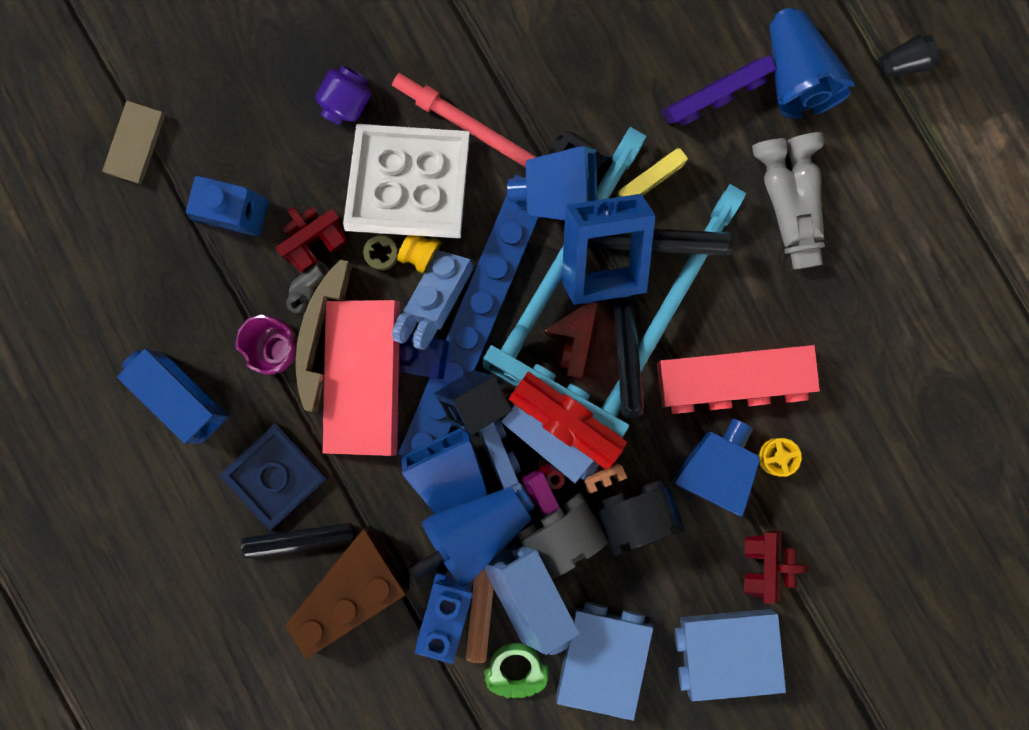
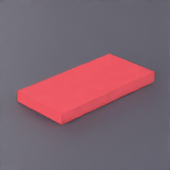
(361, 378)

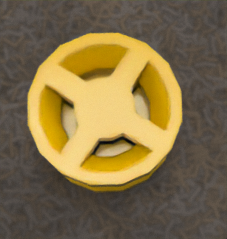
(418, 251)
(787, 456)

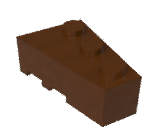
(348, 595)

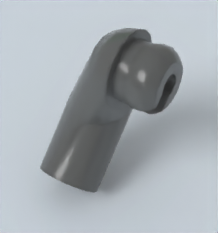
(304, 286)

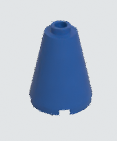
(806, 66)
(477, 531)

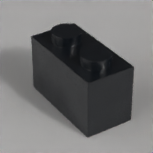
(474, 401)

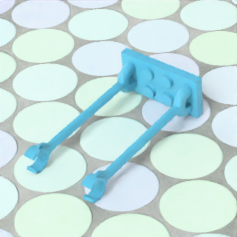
(503, 361)

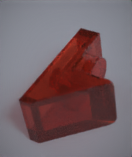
(578, 328)

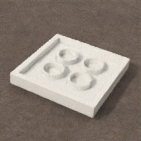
(407, 181)

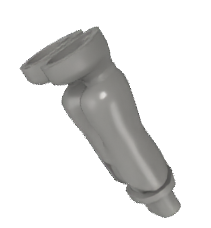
(795, 195)

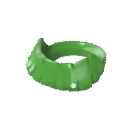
(533, 683)

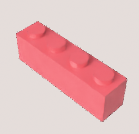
(738, 377)

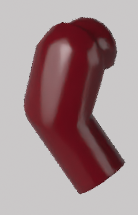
(554, 477)

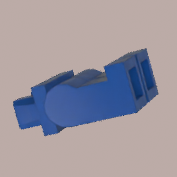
(444, 618)

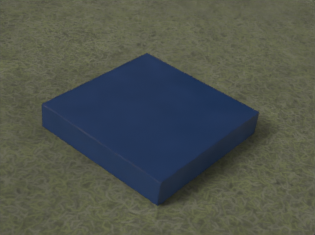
(273, 476)

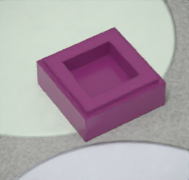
(540, 492)

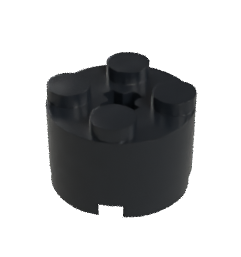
(640, 519)

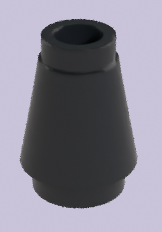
(910, 57)

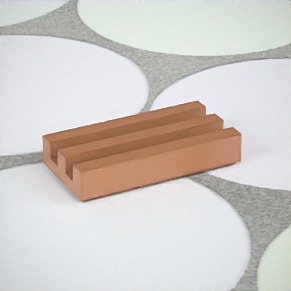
(603, 477)

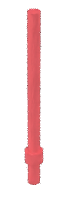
(429, 100)

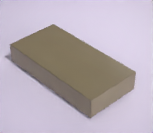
(133, 142)

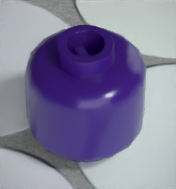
(343, 95)

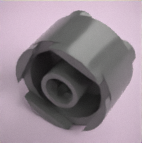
(565, 536)

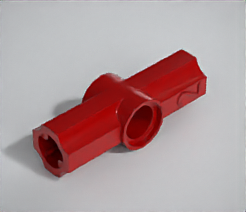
(568, 420)

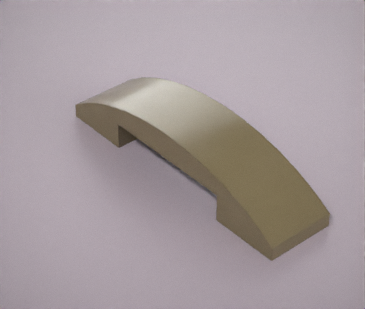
(332, 287)

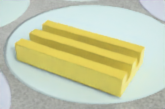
(655, 174)

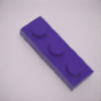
(719, 91)

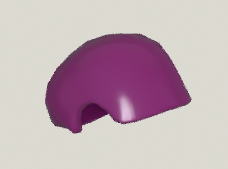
(267, 344)

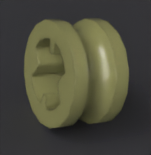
(386, 243)

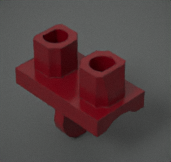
(325, 227)
(769, 584)

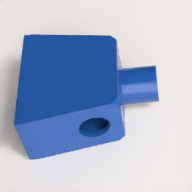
(556, 181)
(226, 205)
(721, 468)
(445, 471)

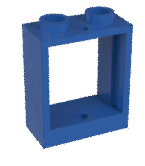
(589, 221)
(172, 395)

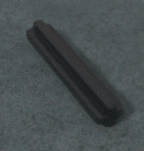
(298, 540)

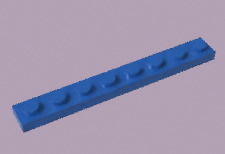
(475, 317)

